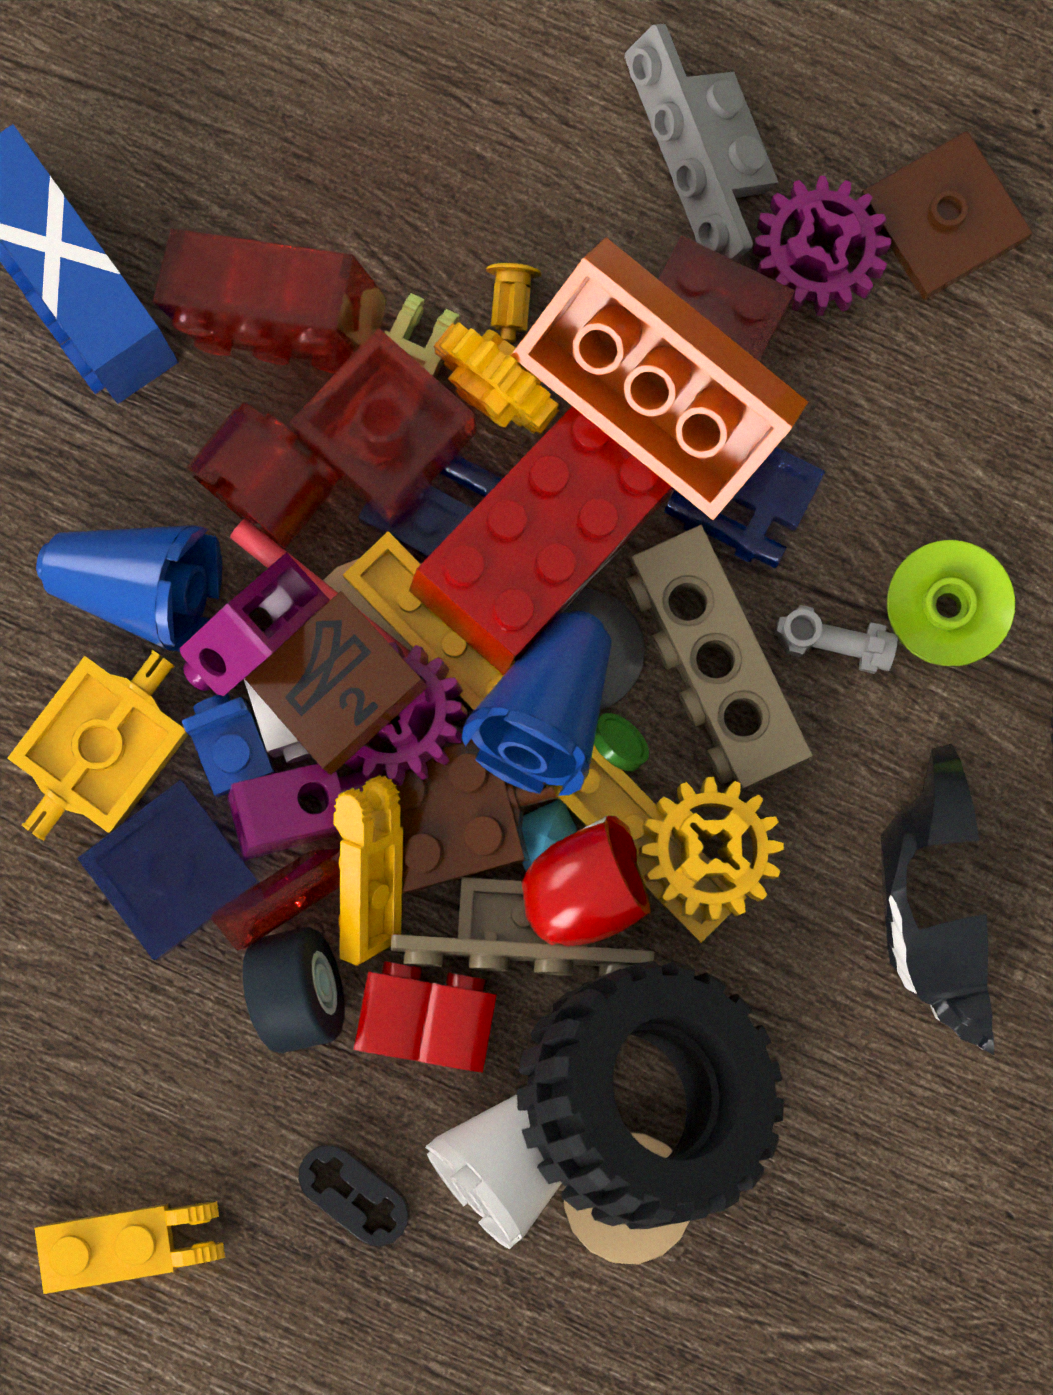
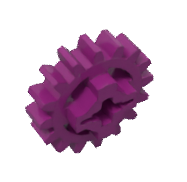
(843, 231)
(411, 746)

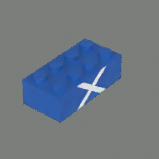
(73, 279)

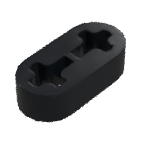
(343, 1207)

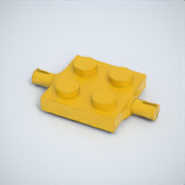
(98, 745)

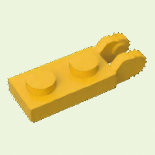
(369, 869)
(120, 1246)

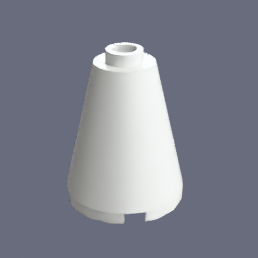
(494, 1171)

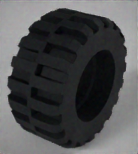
(724, 1083)

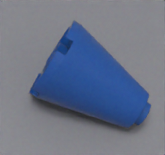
(137, 578)
(545, 708)

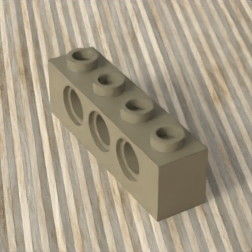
(692, 566)

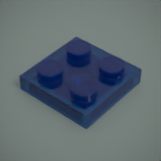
(168, 870)

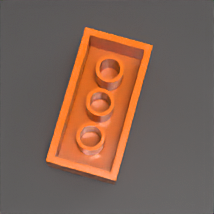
(659, 378)

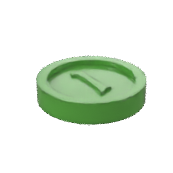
(620, 742)

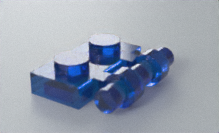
(775, 492)

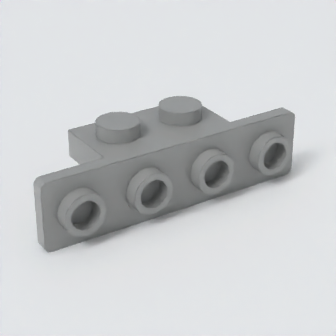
(704, 140)

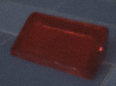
(279, 897)

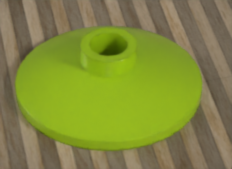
(976, 585)

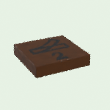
(336, 683)

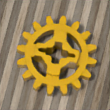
(493, 379)
(733, 870)

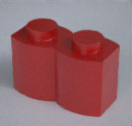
(426, 1019)

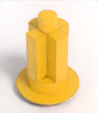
(511, 297)

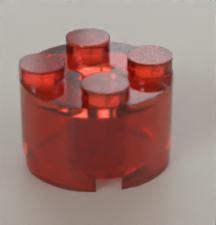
(262, 474)

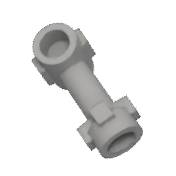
(805, 630)

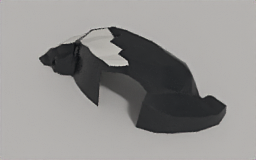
(949, 960)

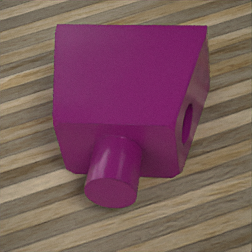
(233, 644)
(269, 812)

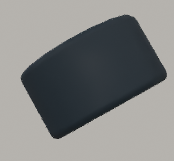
(293, 990)

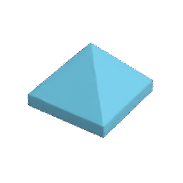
(546, 827)

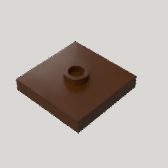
(947, 215)

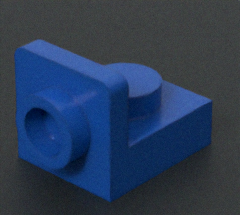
(227, 742)

